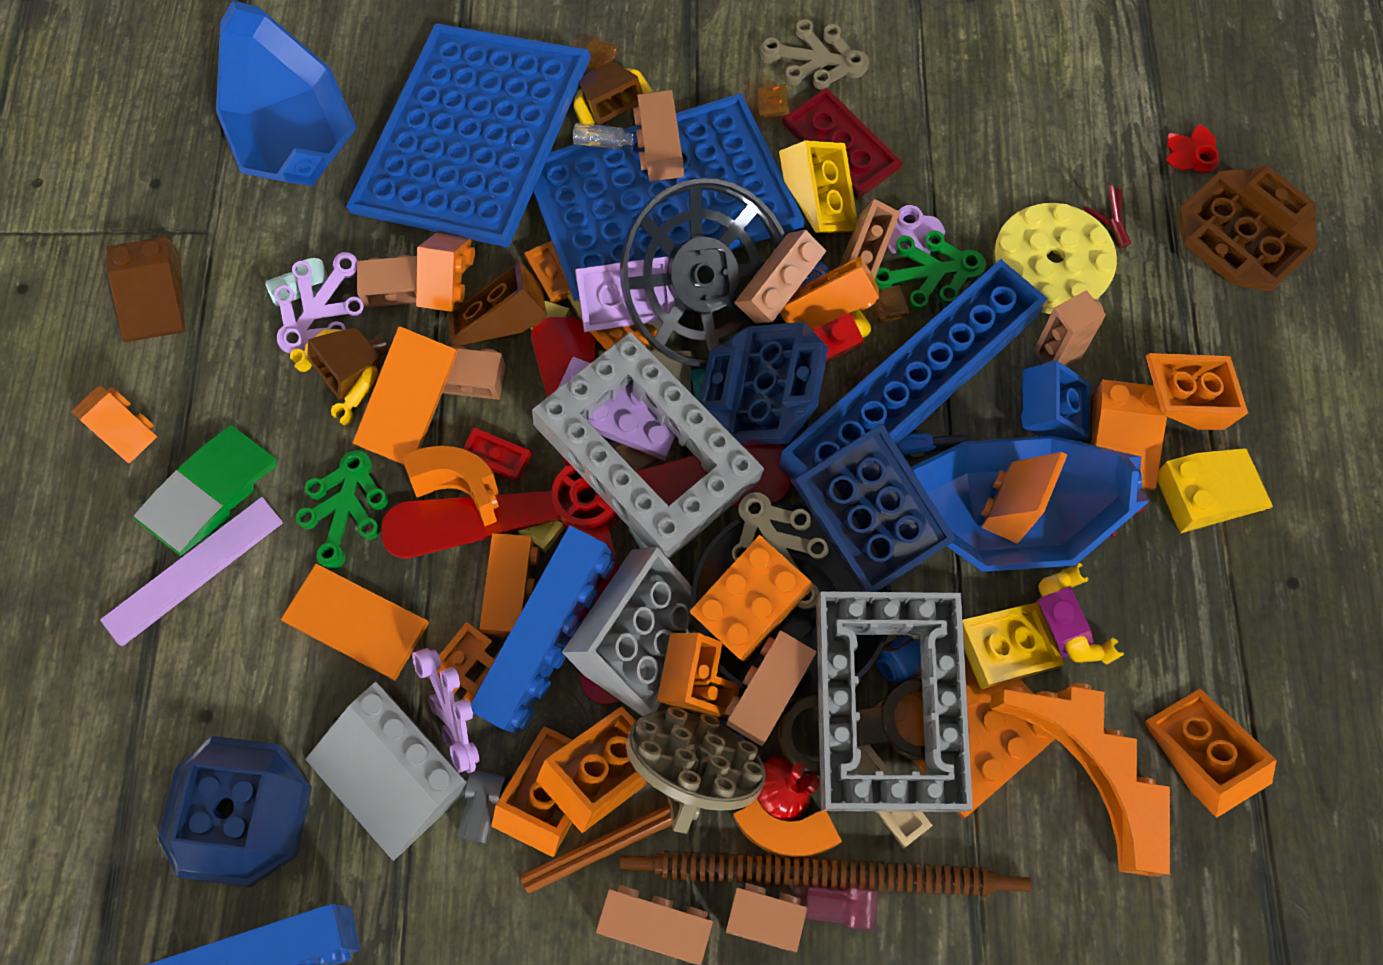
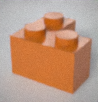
(440, 271)
(110, 420)
(691, 677)

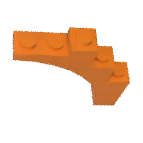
(1135, 804)

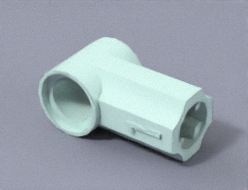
(317, 279)

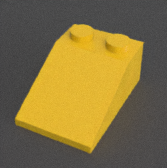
(821, 184)
(1211, 488)

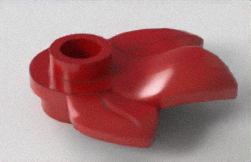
(1189, 152)

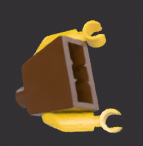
(608, 92)
(345, 364)

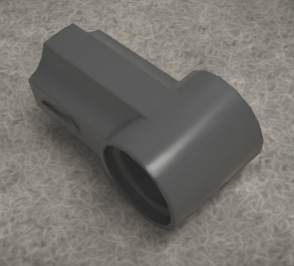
(482, 795)

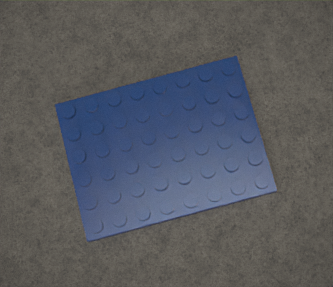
(470, 134)
(596, 192)

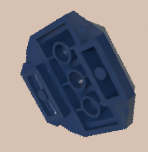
(765, 382)
(266, 817)

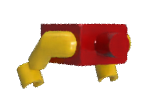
(843, 334)

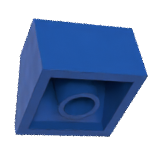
(1056, 402)

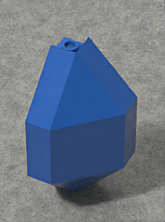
(277, 100)
(1088, 504)

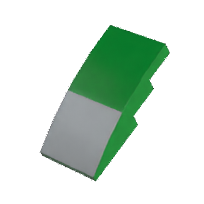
(205, 490)

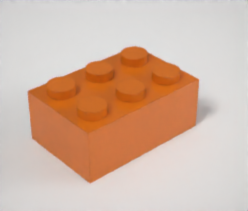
(752, 598)
(592, 771)

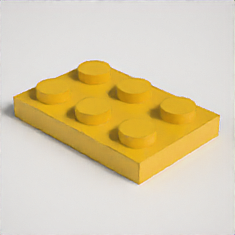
(1009, 645)

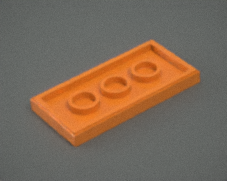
(405, 395)
(355, 621)

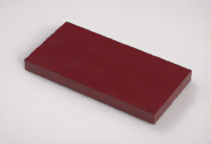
(829, 120)

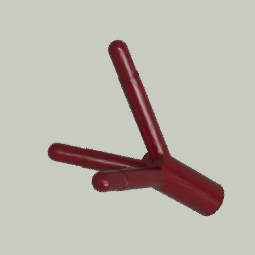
(1116, 223)

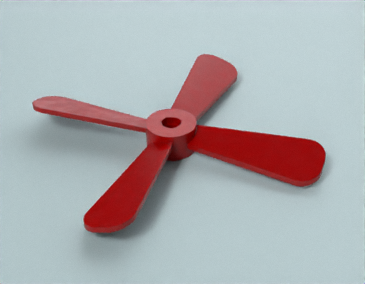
(441, 524)

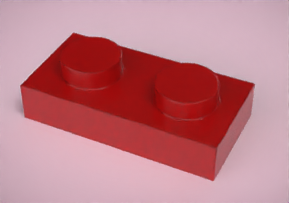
(500, 455)

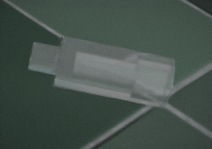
(601, 136)

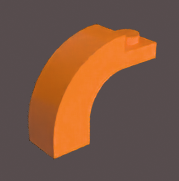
(455, 469)
(784, 838)

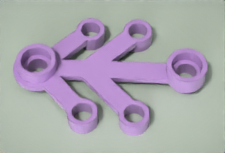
(314, 306)
(452, 713)

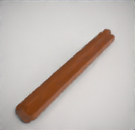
(596, 849)

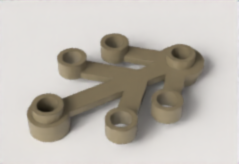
(817, 57)
(778, 540)

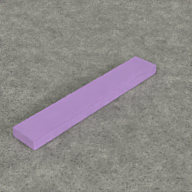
(191, 571)

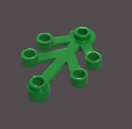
(933, 269)
(343, 504)

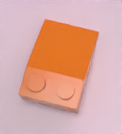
(1197, 389)
(1130, 421)
(1021, 495)
(1212, 752)
(526, 808)

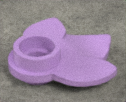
(917, 230)

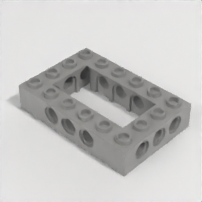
(729, 465)
(945, 716)

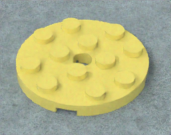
(1068, 232)

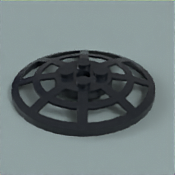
(689, 257)

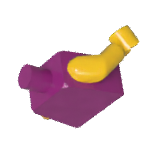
(1068, 621)

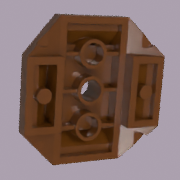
(1270, 214)

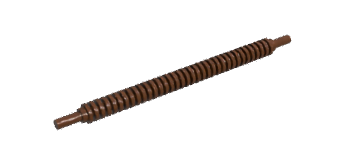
(977, 881)

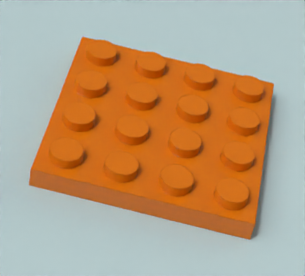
(997, 741)

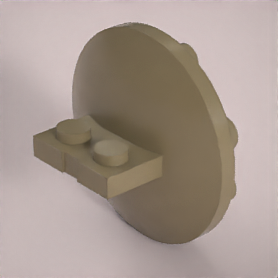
(695, 763)

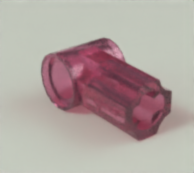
(851, 907)

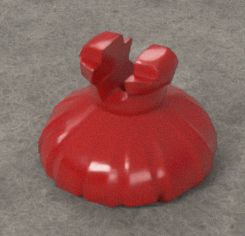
(786, 789)

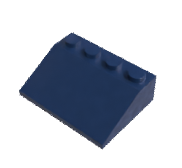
(873, 509)

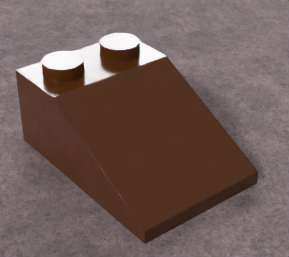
(146, 288)
(499, 309)

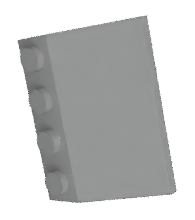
(630, 626)
(386, 771)

